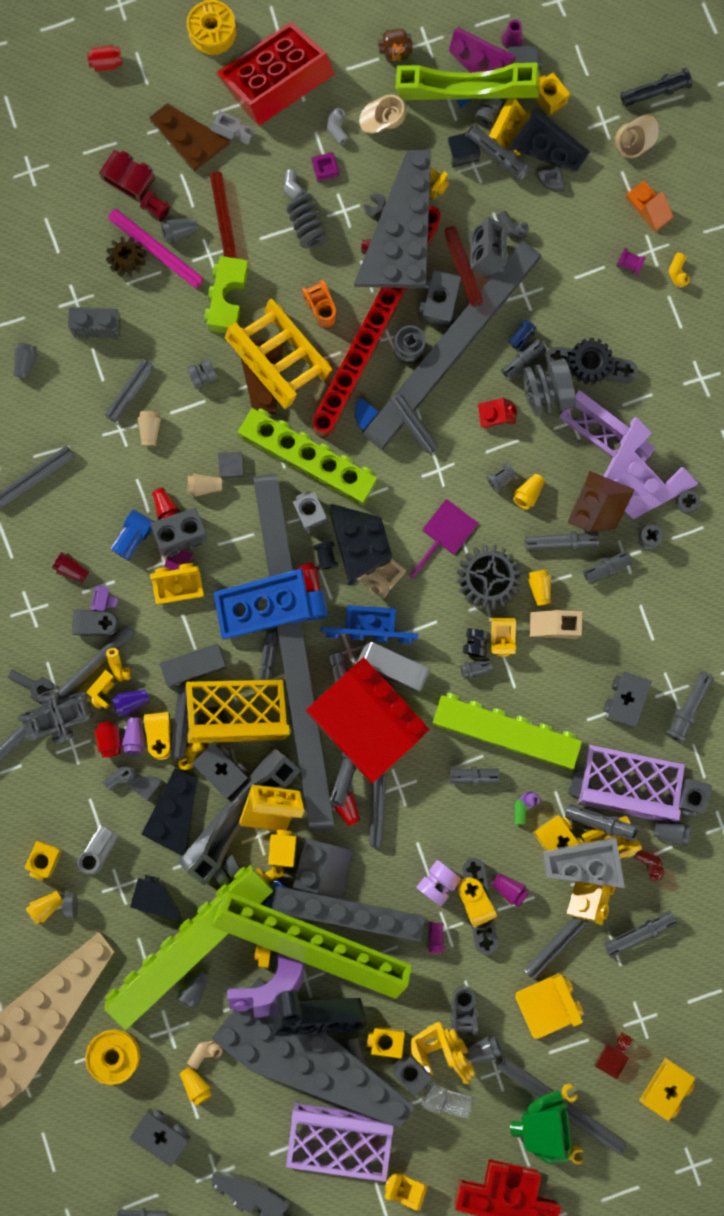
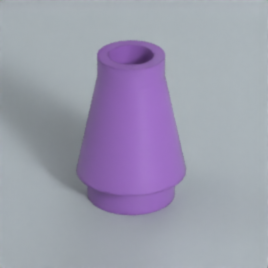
(134, 737)

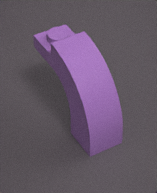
(288, 977)

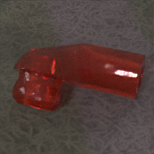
(653, 864)

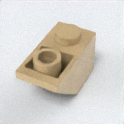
(556, 624)

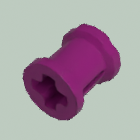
(631, 261)

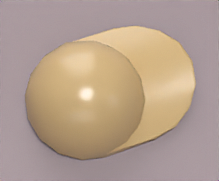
(383, 114)
(637, 136)

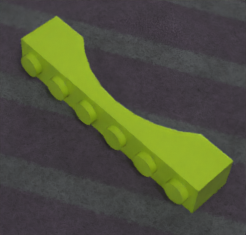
(424, 83)

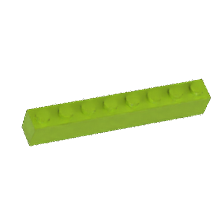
(312, 945)
(179, 952)

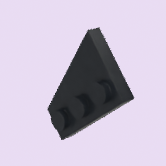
(172, 815)

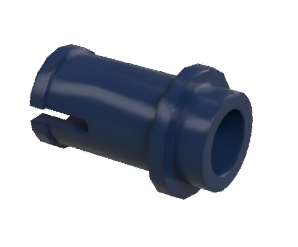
(522, 335)

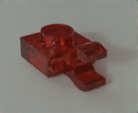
(613, 1058)

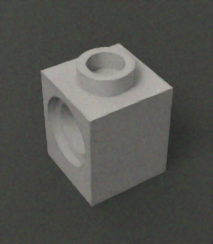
(309, 521)

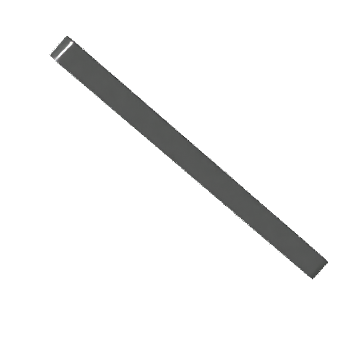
(295, 661)

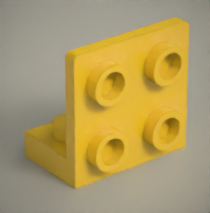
(271, 808)

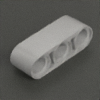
(395, 666)

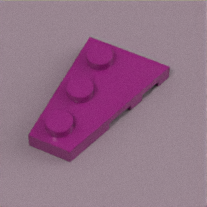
(477, 53)

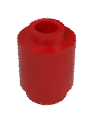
(104, 58)
(108, 739)

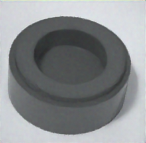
(70, 906)

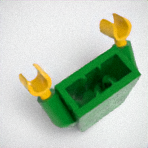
(548, 1129)

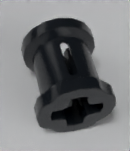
(325, 555)

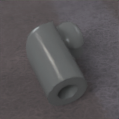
(122, 775)

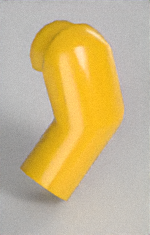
(116, 666)

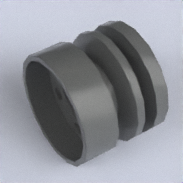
(550, 387)

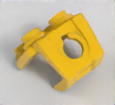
(452, 1046)

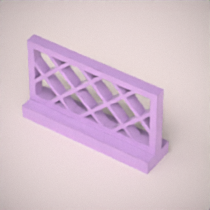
(627, 805)
(338, 1120)

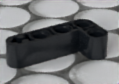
(298, 1017)

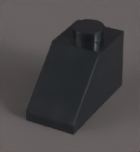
(154, 898)

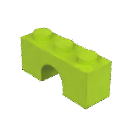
(228, 275)

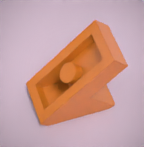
(650, 206)

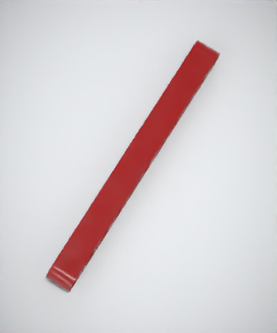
(362, 352)

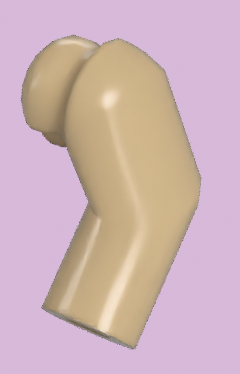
(204, 1050)

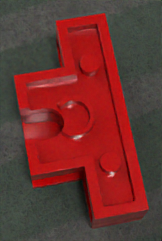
(505, 1192)

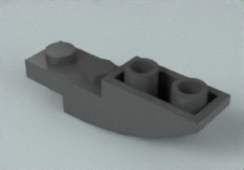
(250, 1193)

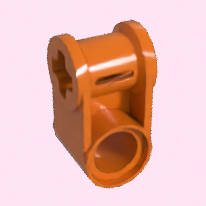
(320, 300)

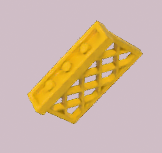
(236, 732)

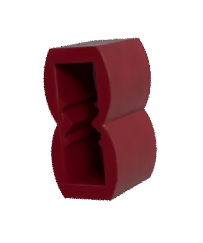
(127, 175)

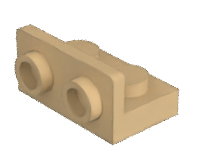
(383, 578)

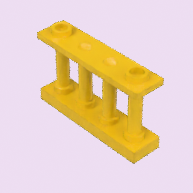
(269, 373)

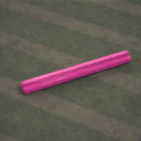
(156, 248)

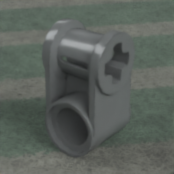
(91, 623)
(464, 1015)

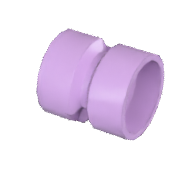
(443, 875)

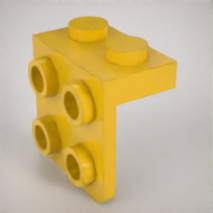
(549, 1006)

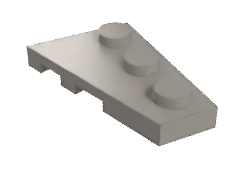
(587, 862)

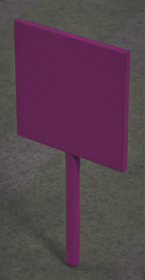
(448, 528)

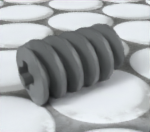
(305, 222)

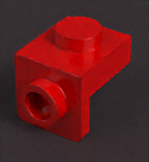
(497, 412)

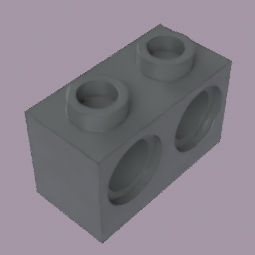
(488, 247)
(176, 526)

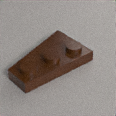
(188, 137)
(259, 395)

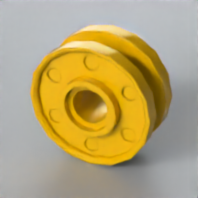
(211, 14)
(97, 1061)

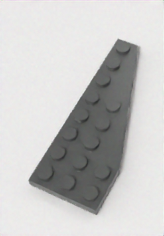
(312, 1065)

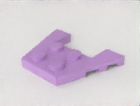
(633, 472)

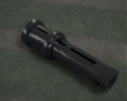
(666, 85)

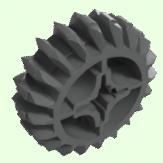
(478, 576)

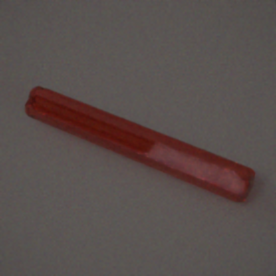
(223, 214)
(463, 266)

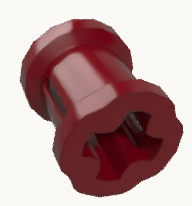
(155, 205)

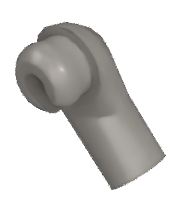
(335, 125)
(291, 188)

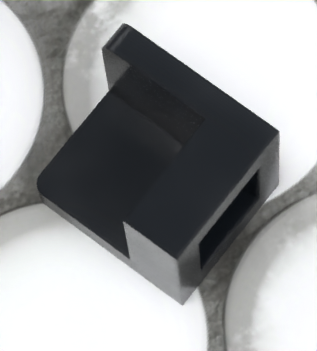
(463, 150)

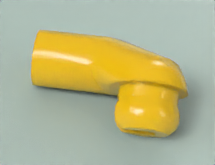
(676, 273)
(191, 754)
(273, 874)

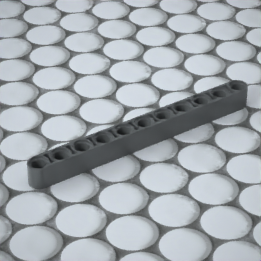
(454, 342)

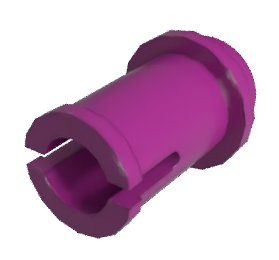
(435, 938)

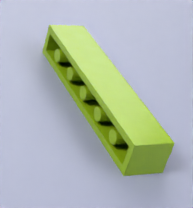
(507, 732)

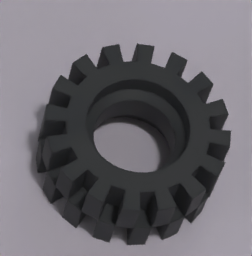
(596, 348)

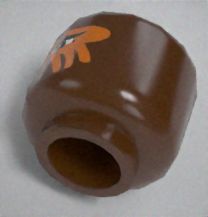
(395, 45)

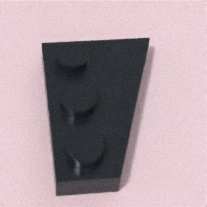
(549, 143)

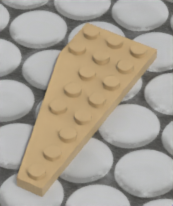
(43, 1012)

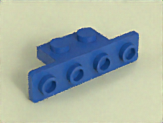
(370, 621)

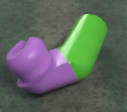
(523, 805)

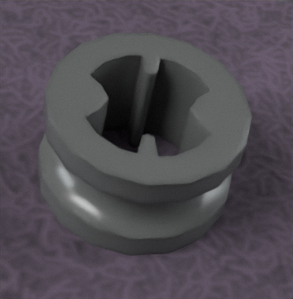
(694, 496)

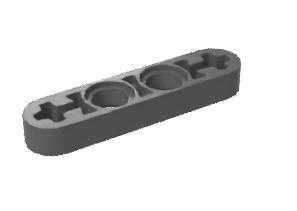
(592, 361)
(490, 935)

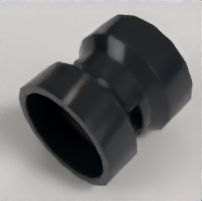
(476, 642)

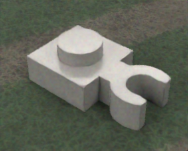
(230, 126)

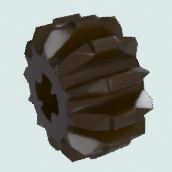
(134, 260)

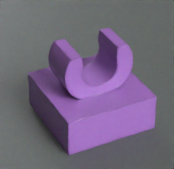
(102, 600)

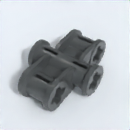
(47, 719)

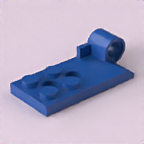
(286, 604)

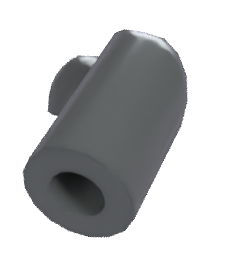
(513, 229)

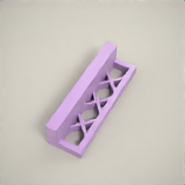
(606, 421)

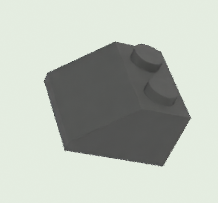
(323, 868)

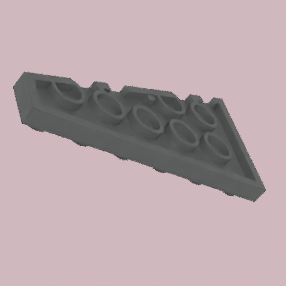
(401, 237)

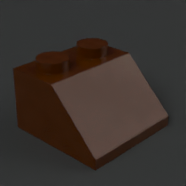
(600, 503)

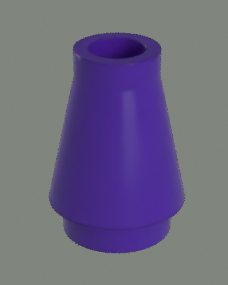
(129, 701)

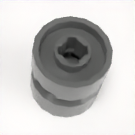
(409, 344)

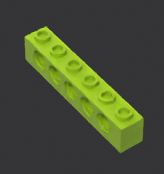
(251, 433)

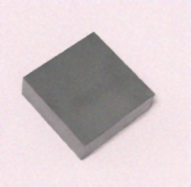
(230, 464)

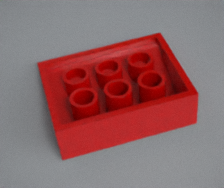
(276, 73)
(367, 720)

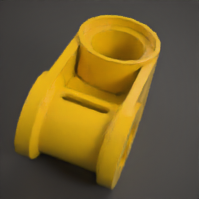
(158, 731)
(477, 905)

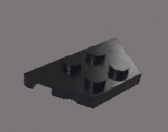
(360, 541)

